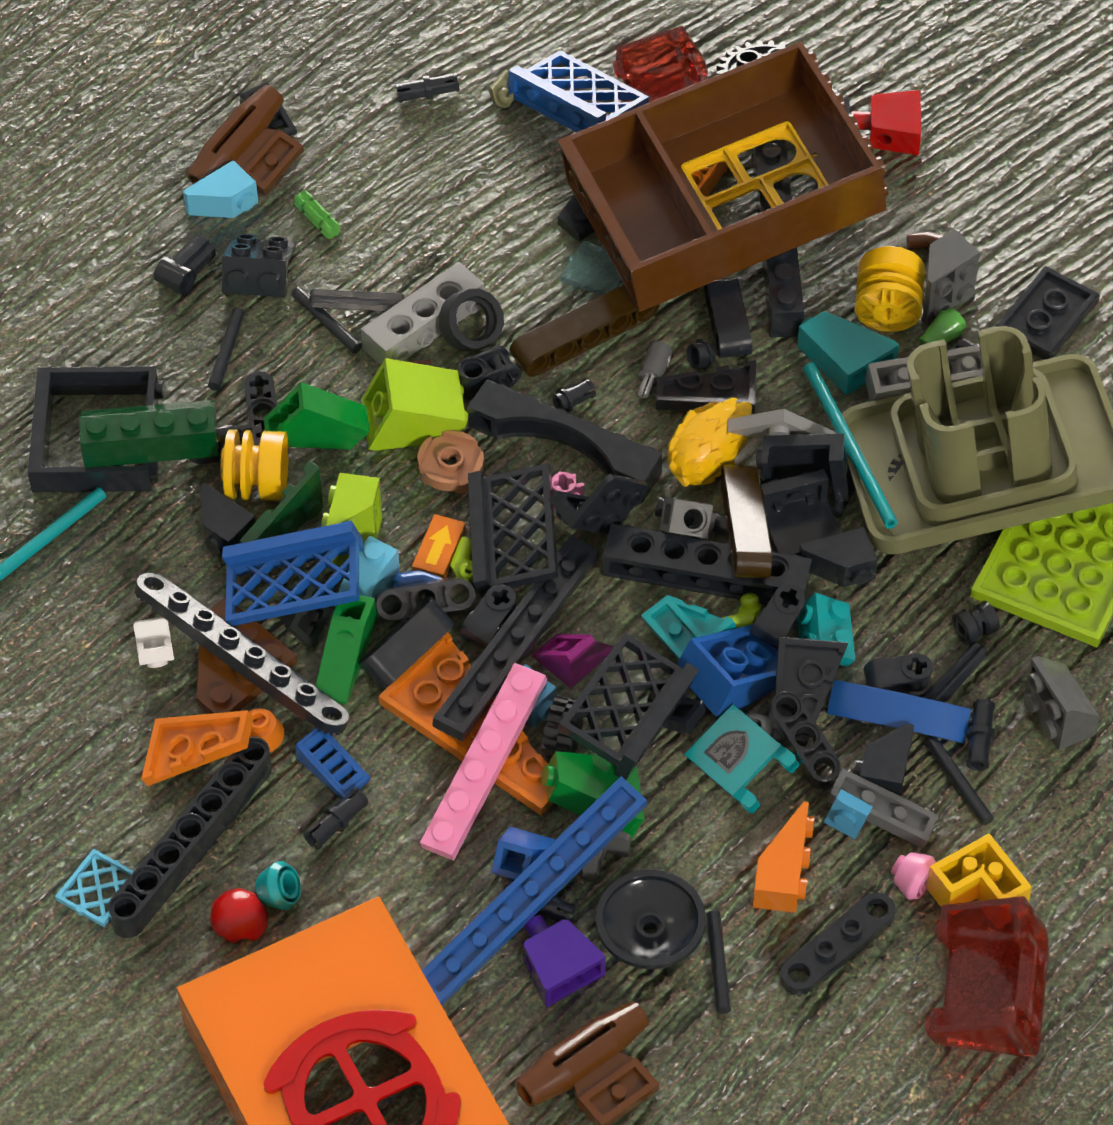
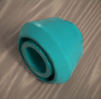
(278, 886)

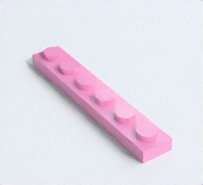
(483, 761)

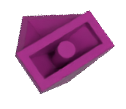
(571, 656)

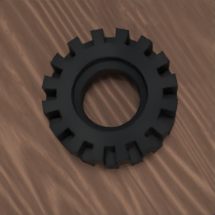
(553, 738)

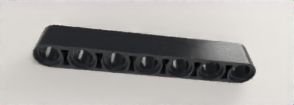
(189, 851)

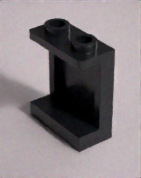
(793, 454)

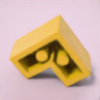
(978, 873)

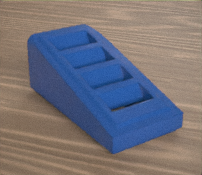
(315, 748)

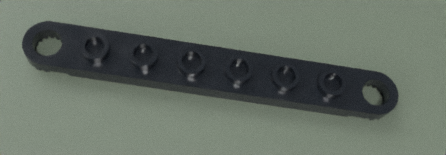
(241, 654)

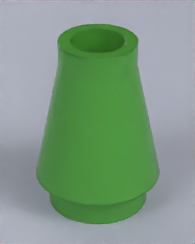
(946, 326)

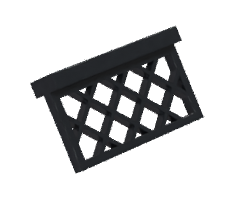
(484, 525)
(649, 724)

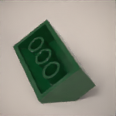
(148, 433)

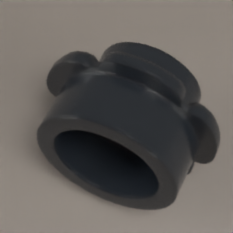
(701, 354)

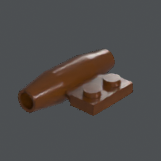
(247, 140)
(593, 1065)

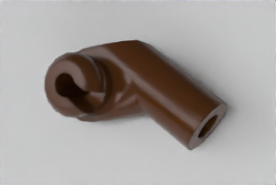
(921, 239)

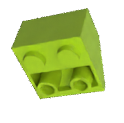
(355, 500)

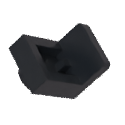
(685, 715)

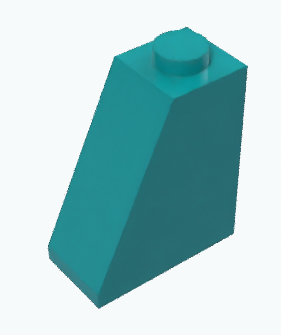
(843, 349)

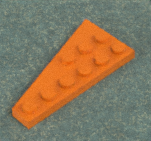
(422, 692)

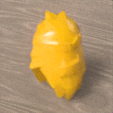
(704, 444)

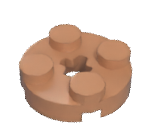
(444, 476)

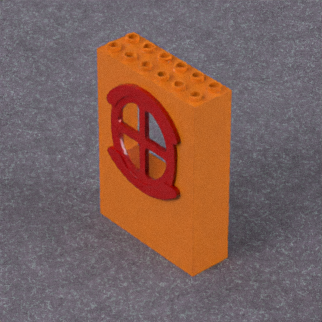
(313, 999)

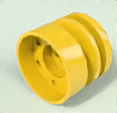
(889, 289)
(255, 465)

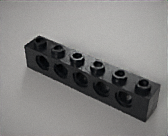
(689, 568)

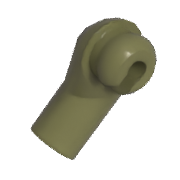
(499, 91)

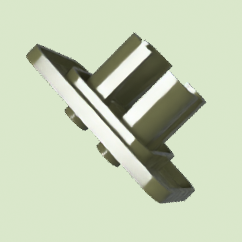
(986, 447)

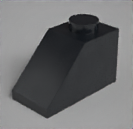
(222, 519)
(842, 558)
(887, 759)

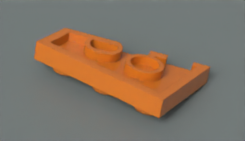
(193, 741)

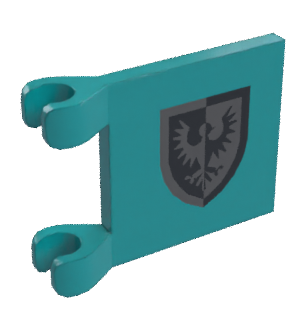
(736, 752)

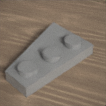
(774, 423)

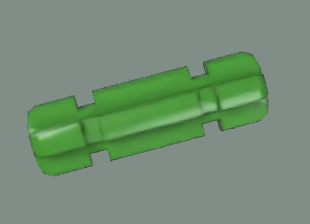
(317, 214)

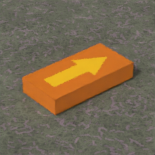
(439, 545)

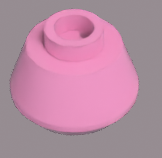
(912, 874)

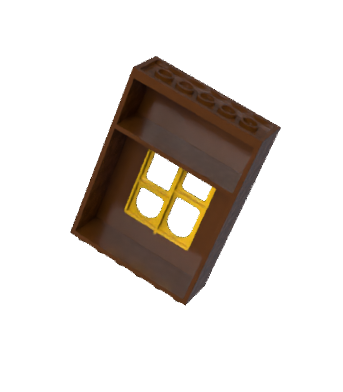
(656, 222)

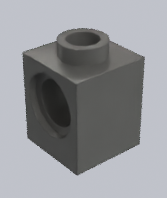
(673, 517)

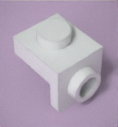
(153, 642)

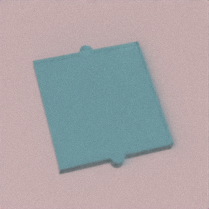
(591, 270)

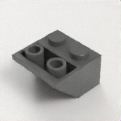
(949, 274)
(1059, 703)

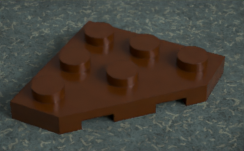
(223, 688)

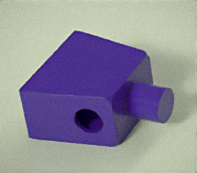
(560, 959)

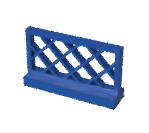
(568, 106)
(292, 552)

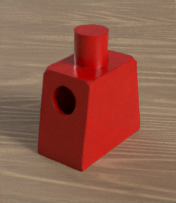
(893, 121)

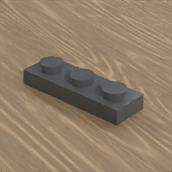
(889, 809)

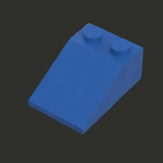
(731, 668)

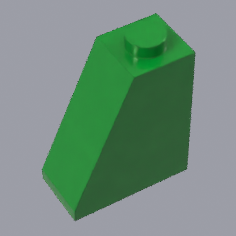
(318, 419)
(580, 779)

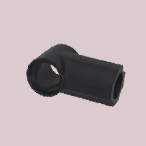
(182, 270)

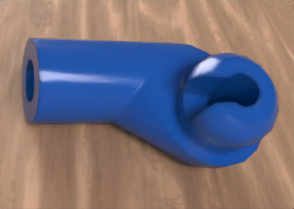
(413, 577)

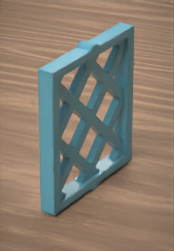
(81, 909)

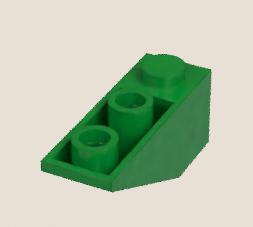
(345, 646)

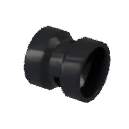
(976, 622)

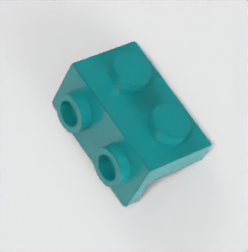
(828, 621)

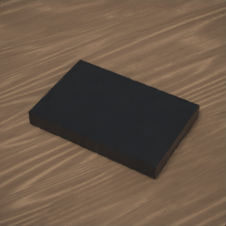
(1050, 311)

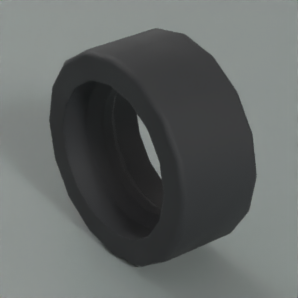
(492, 311)

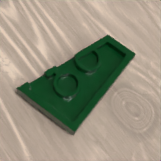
(294, 509)

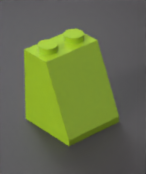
(411, 404)

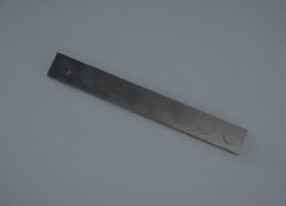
(514, 641)

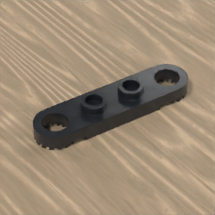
(837, 943)

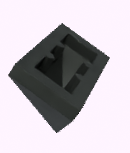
(308, 624)

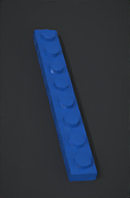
(533, 889)

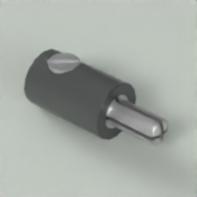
(653, 366)

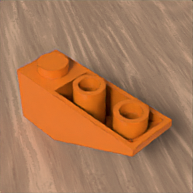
(780, 865)

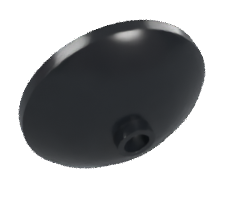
(650, 902)

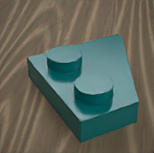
(677, 623)

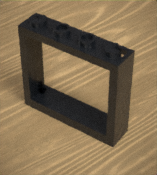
(88, 381)

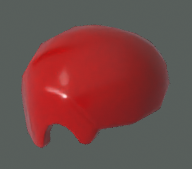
(239, 915)

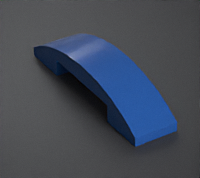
(898, 709)

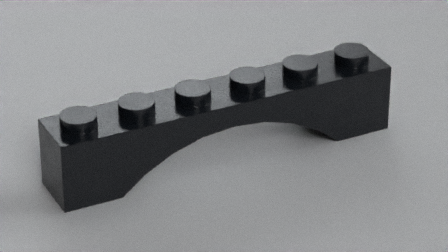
(507, 414)

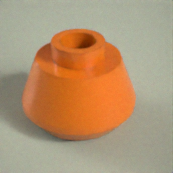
(267, 727)

